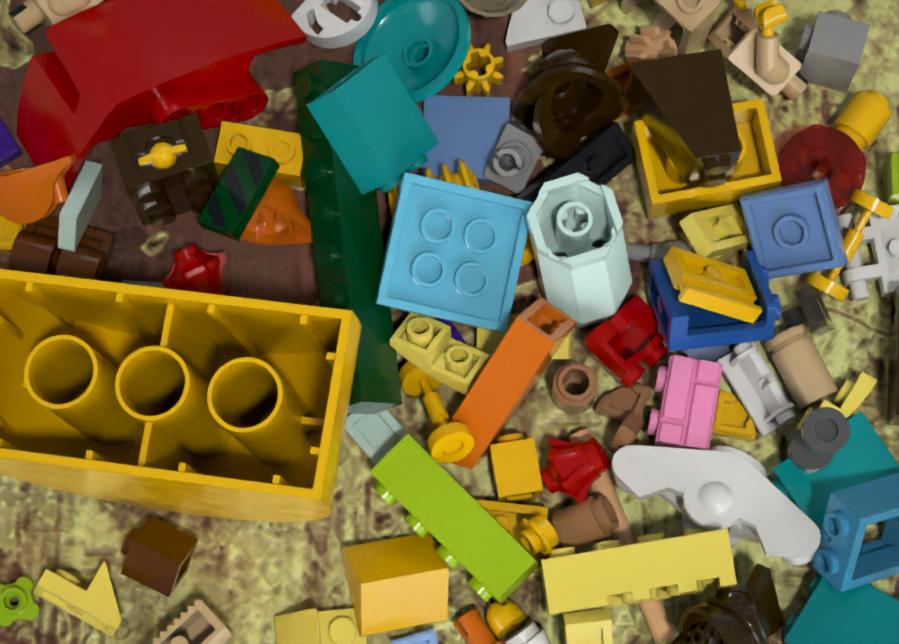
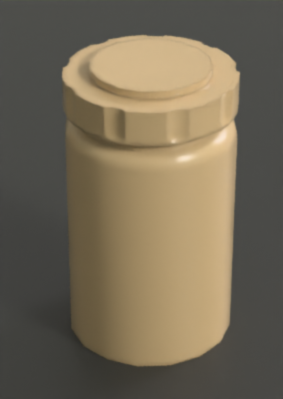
(801, 367)

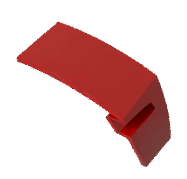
(143, 66)

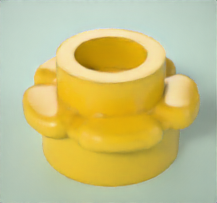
(537, 536)

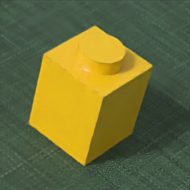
(515, 468)

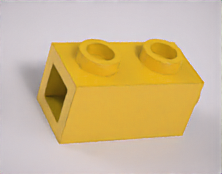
(277, 144)

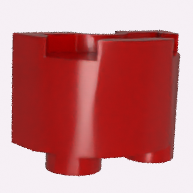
(628, 342)

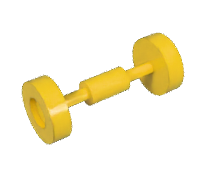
(851, 243)
(449, 441)

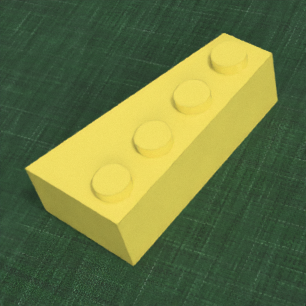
(637, 572)

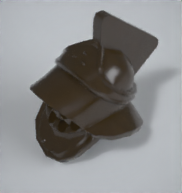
(570, 90)
(733, 614)

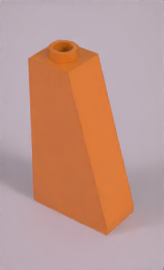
(511, 375)

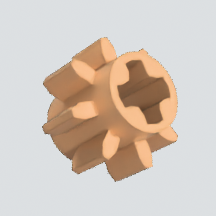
(651, 44)

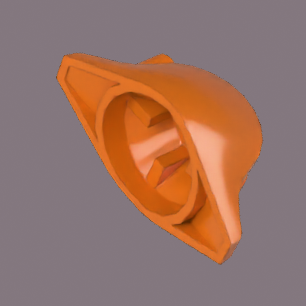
(34, 191)
(278, 219)

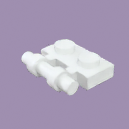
(884, 241)

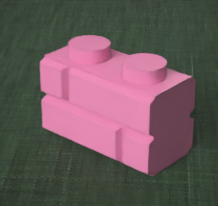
(686, 403)

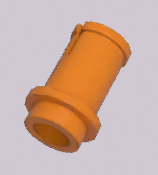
(474, 629)

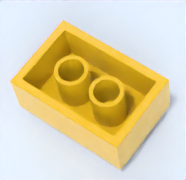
(667, 191)

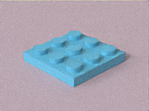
(453, 253)

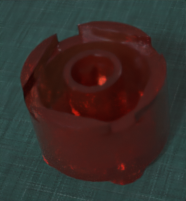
(829, 153)

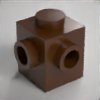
(158, 556)

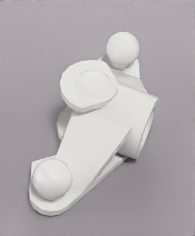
(719, 492)

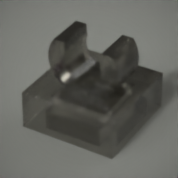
(810, 312)

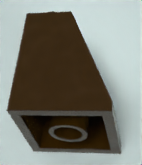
(688, 113)

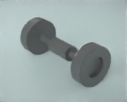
(819, 438)

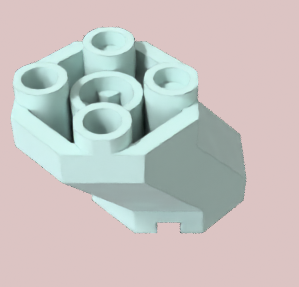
(579, 248)

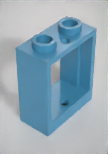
(848, 512)

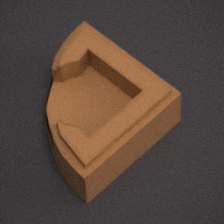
(622, 401)
(627, 432)

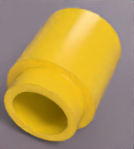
(864, 117)

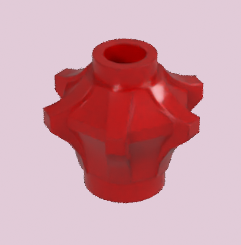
(196, 270)
(574, 467)

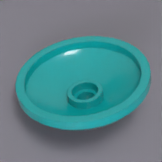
(421, 40)

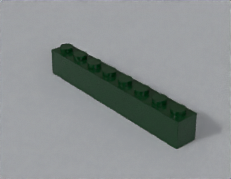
(347, 247)

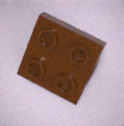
(38, 252)

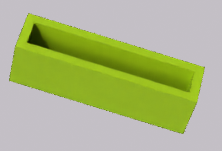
(454, 518)

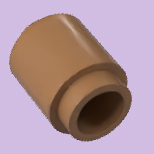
(574, 375)
(585, 523)

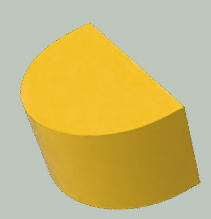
(174, 396)

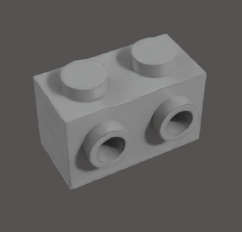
(831, 49)

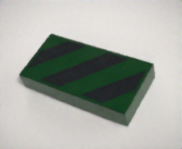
(238, 193)

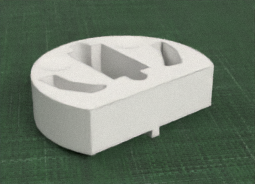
(335, 31)

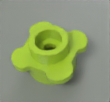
(26, 606)

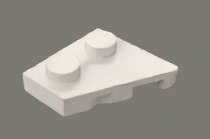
(543, 20)

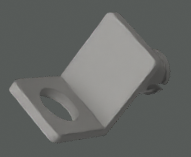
(514, 157)

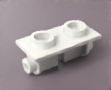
(757, 388)

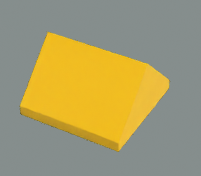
(397, 584)

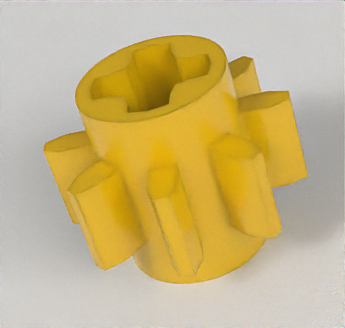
(485, 62)

